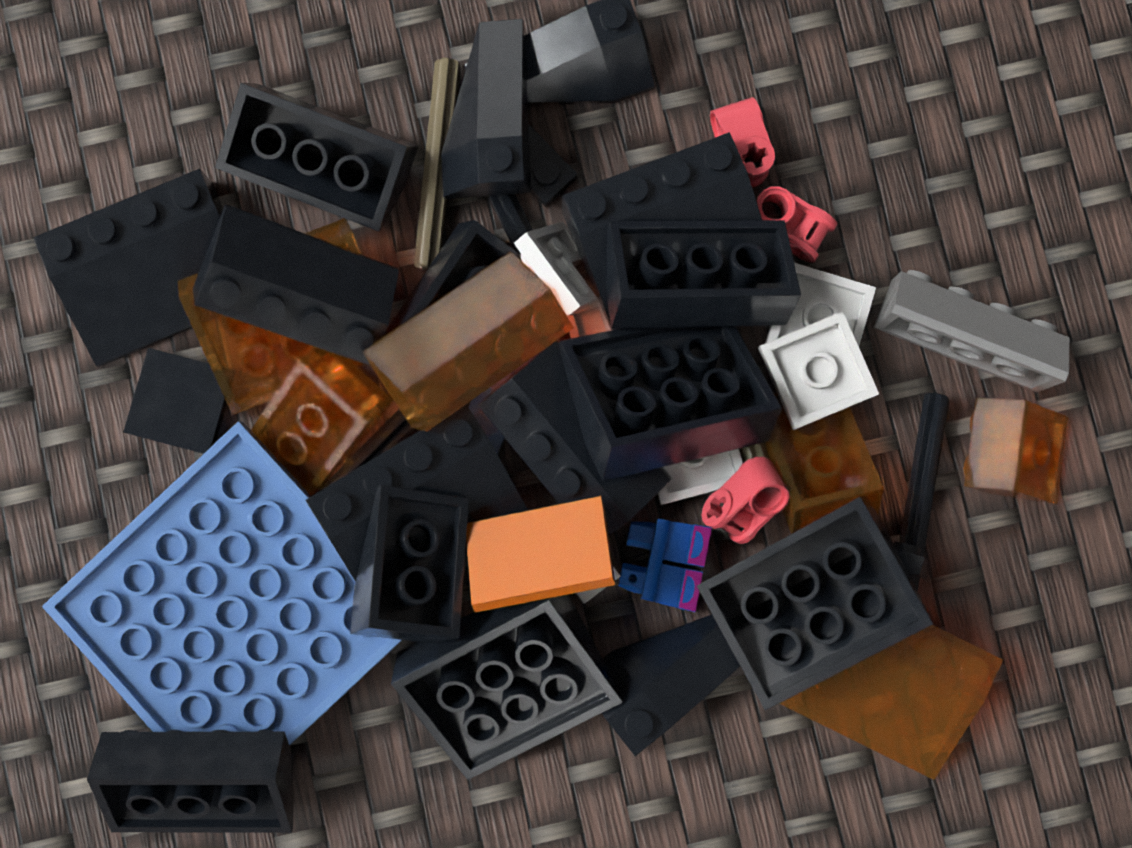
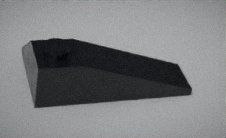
(588, 56)
(489, 126)
(666, 679)

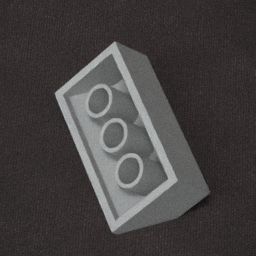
(974, 332)

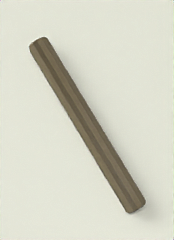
(432, 202)

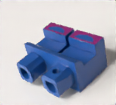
(672, 543)

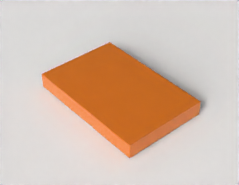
(539, 554)

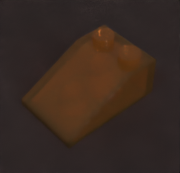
(320, 416)
(822, 466)

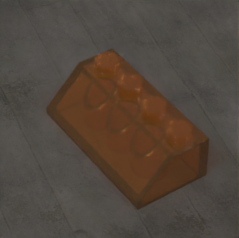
(467, 341)

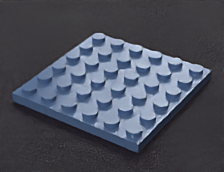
(222, 602)

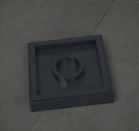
(176, 402)

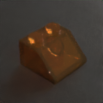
(1015, 449)

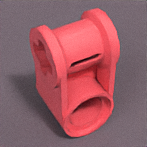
(749, 134)
(799, 219)
(748, 499)

